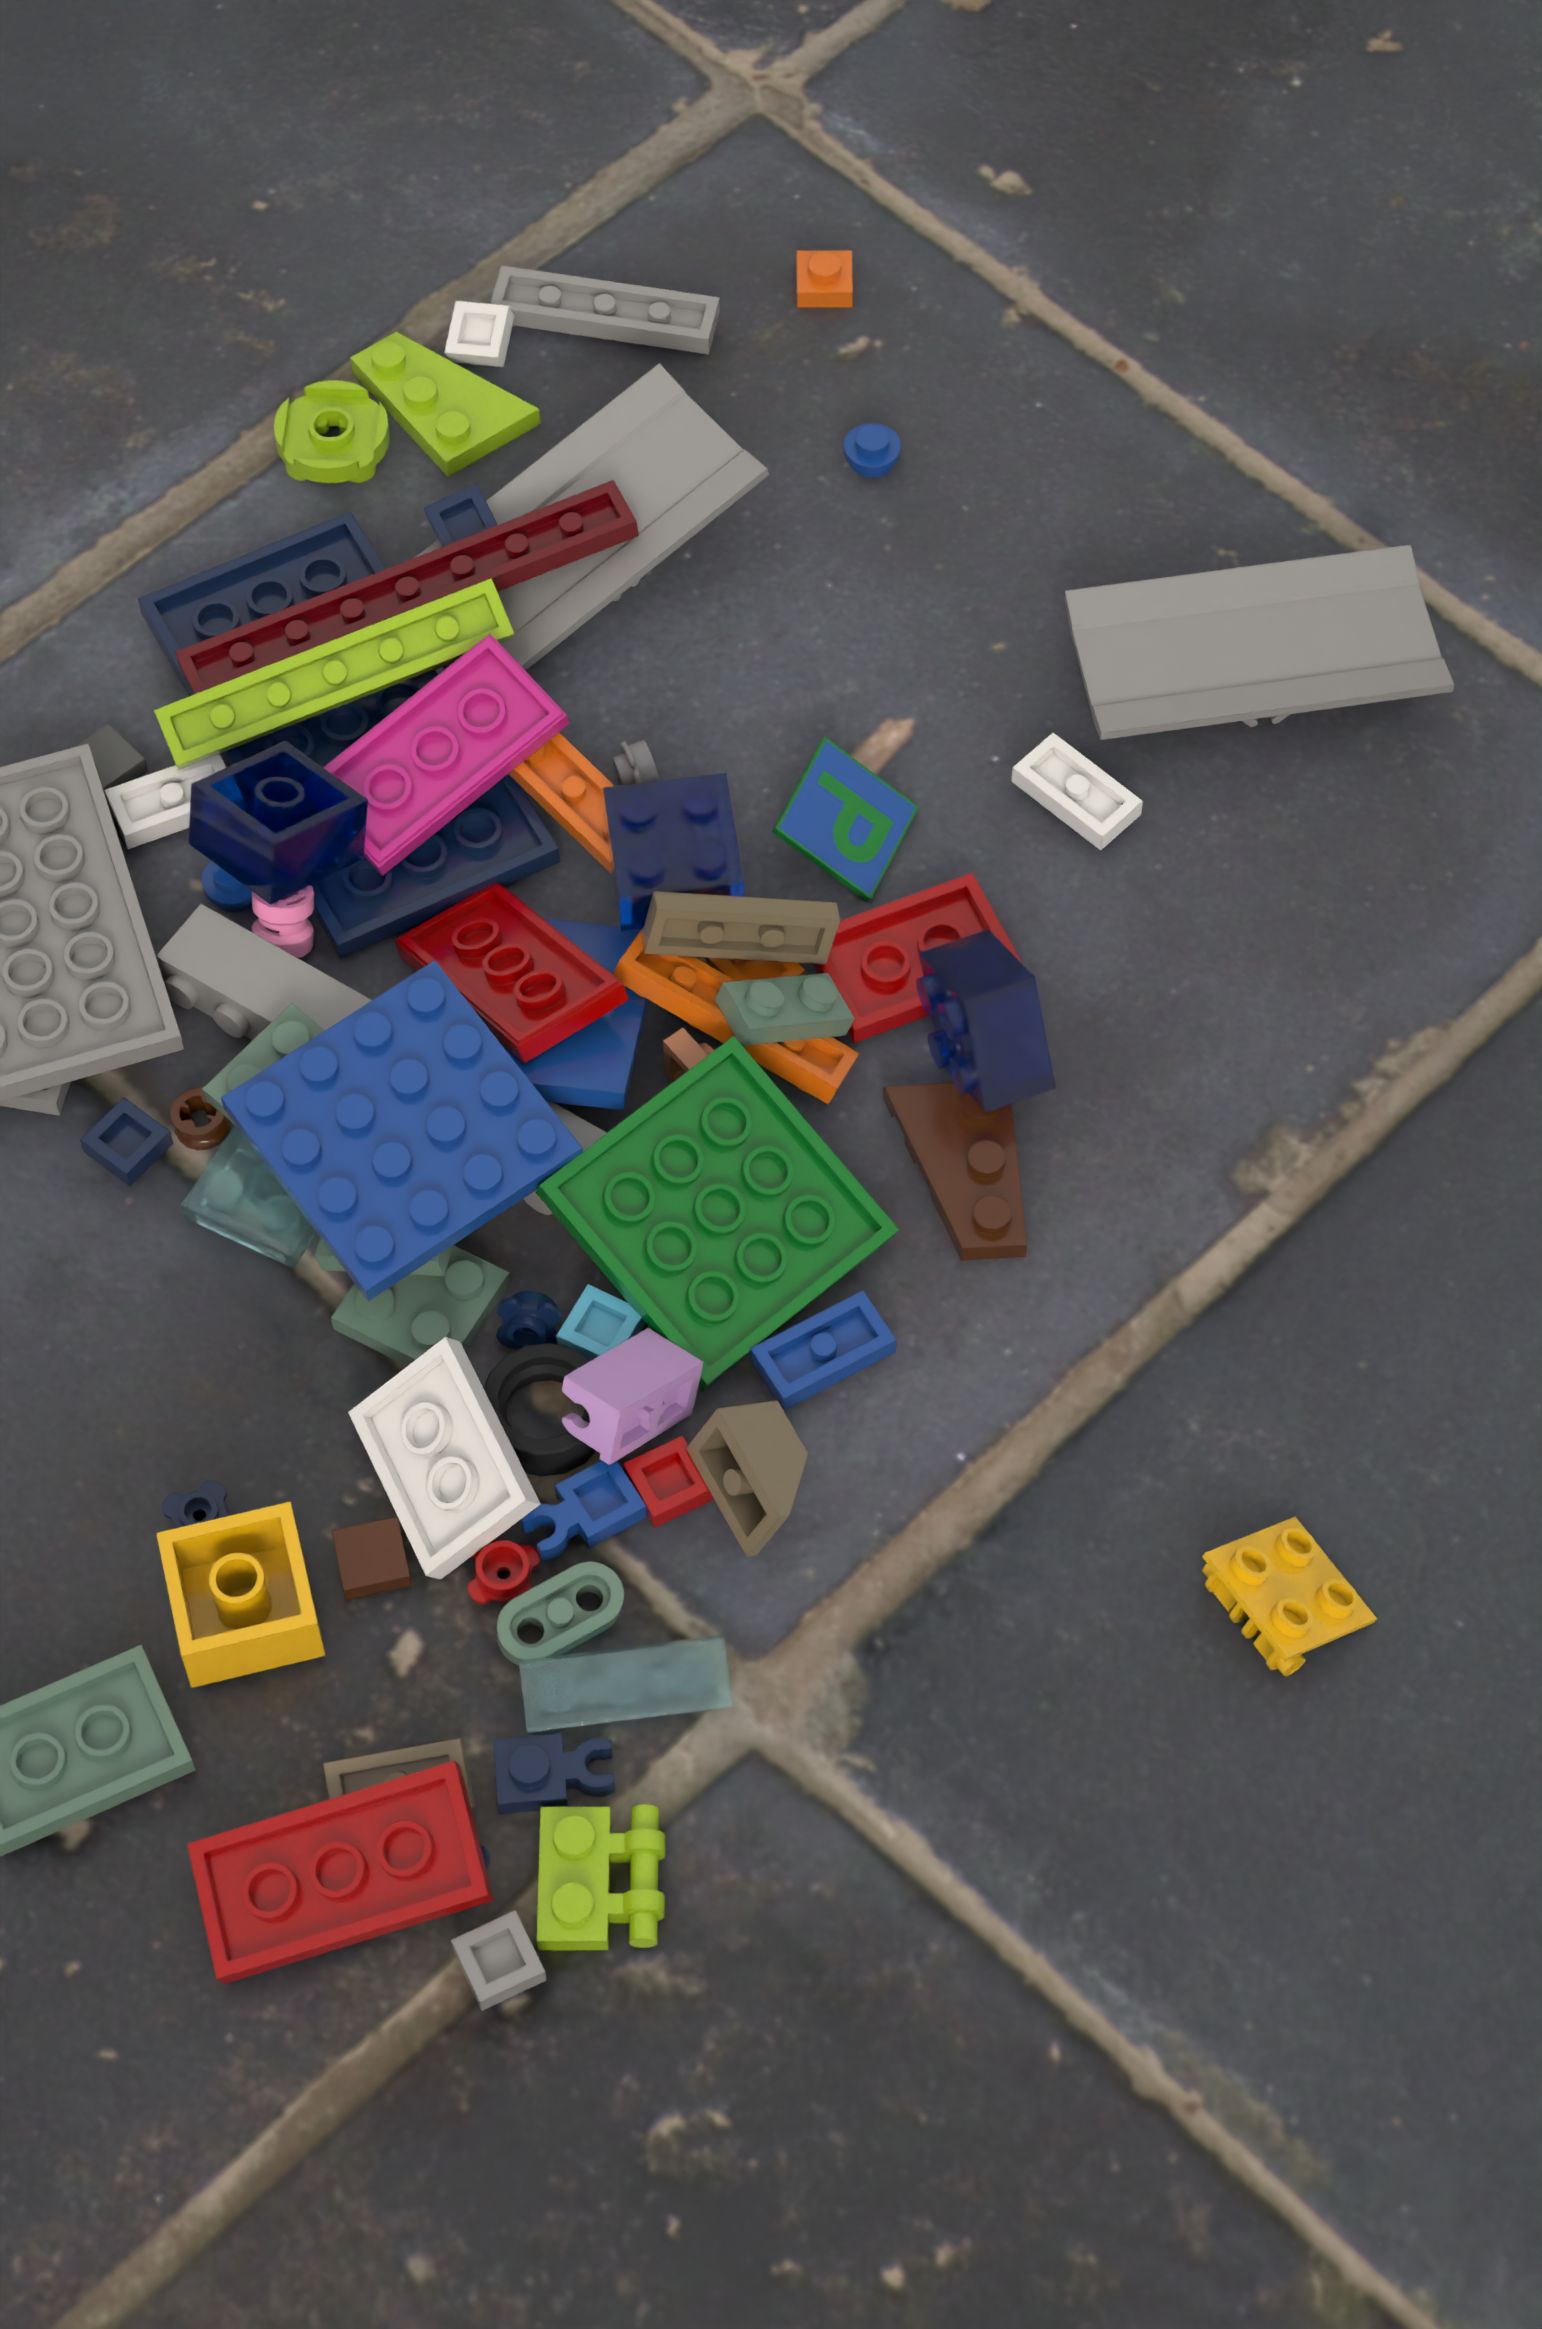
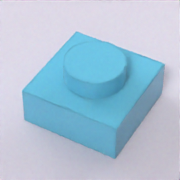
(598, 1323)

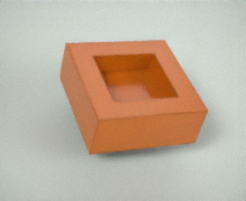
(824, 279)

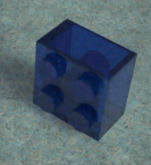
(277, 822)
(670, 840)
(985, 1020)

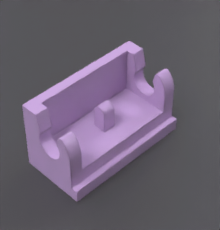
(632, 1394)

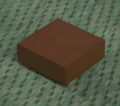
(371, 1558)

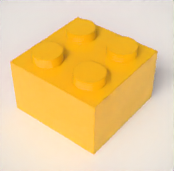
(240, 1594)

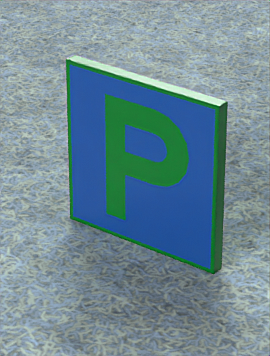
(845, 819)

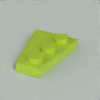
(441, 403)

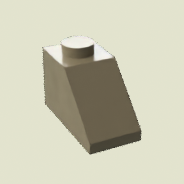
(751, 1468)

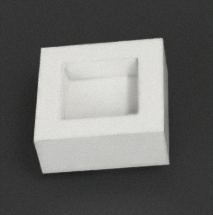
(479, 333)

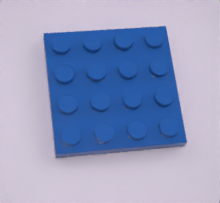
(401, 1129)

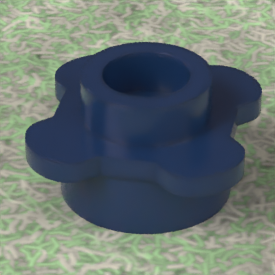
(528, 1320)
(207, 1499)

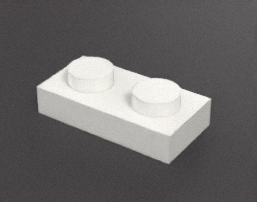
(1076, 791)
(157, 802)

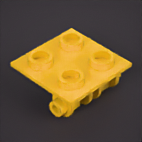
(1286, 1591)

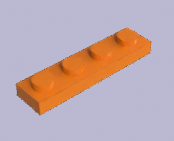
(688, 991)

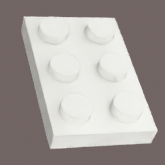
(443, 1458)

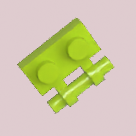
(576, 1877)

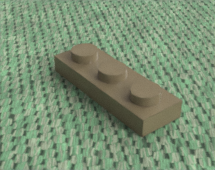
(740, 927)

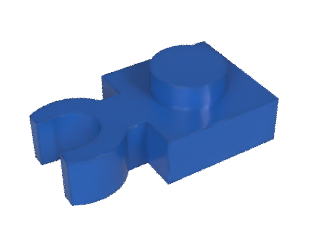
(591, 1504)

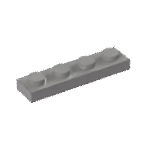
(608, 309)

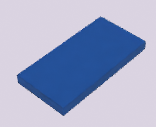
(598, 1060)

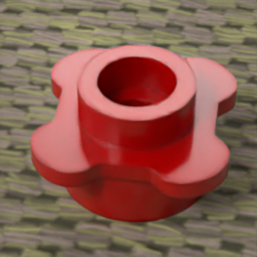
(502, 1556)

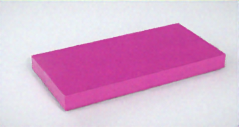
(445, 749)

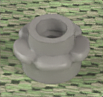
(635, 764)

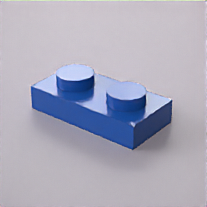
(823, 1350)

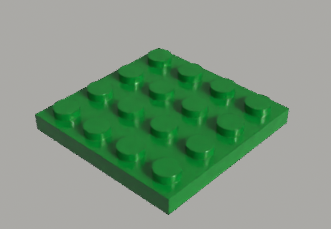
(717, 1210)

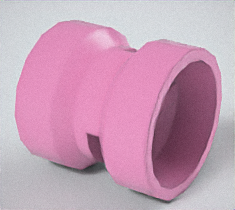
(286, 921)

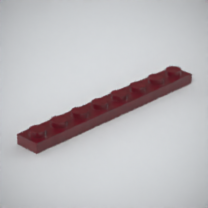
(504, 553)

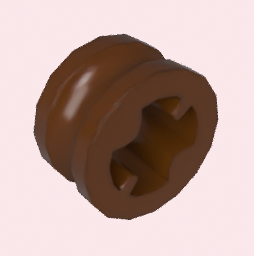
(198, 1137)

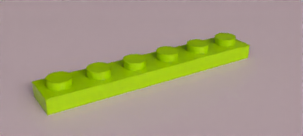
(332, 674)

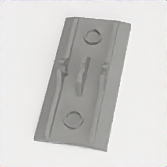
(672, 472)
(1255, 642)

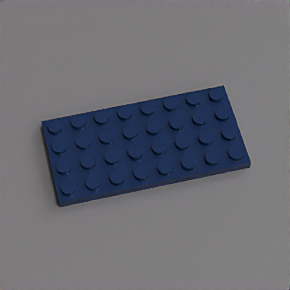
(485, 844)

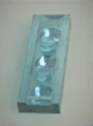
(625, 1683)

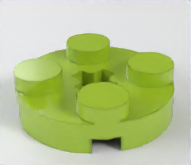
(338, 458)

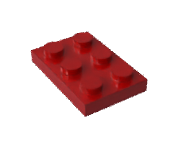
(878, 951)

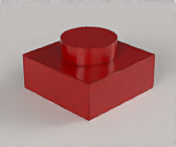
(667, 1481)

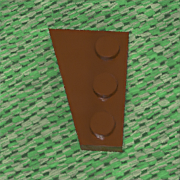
(967, 1165)

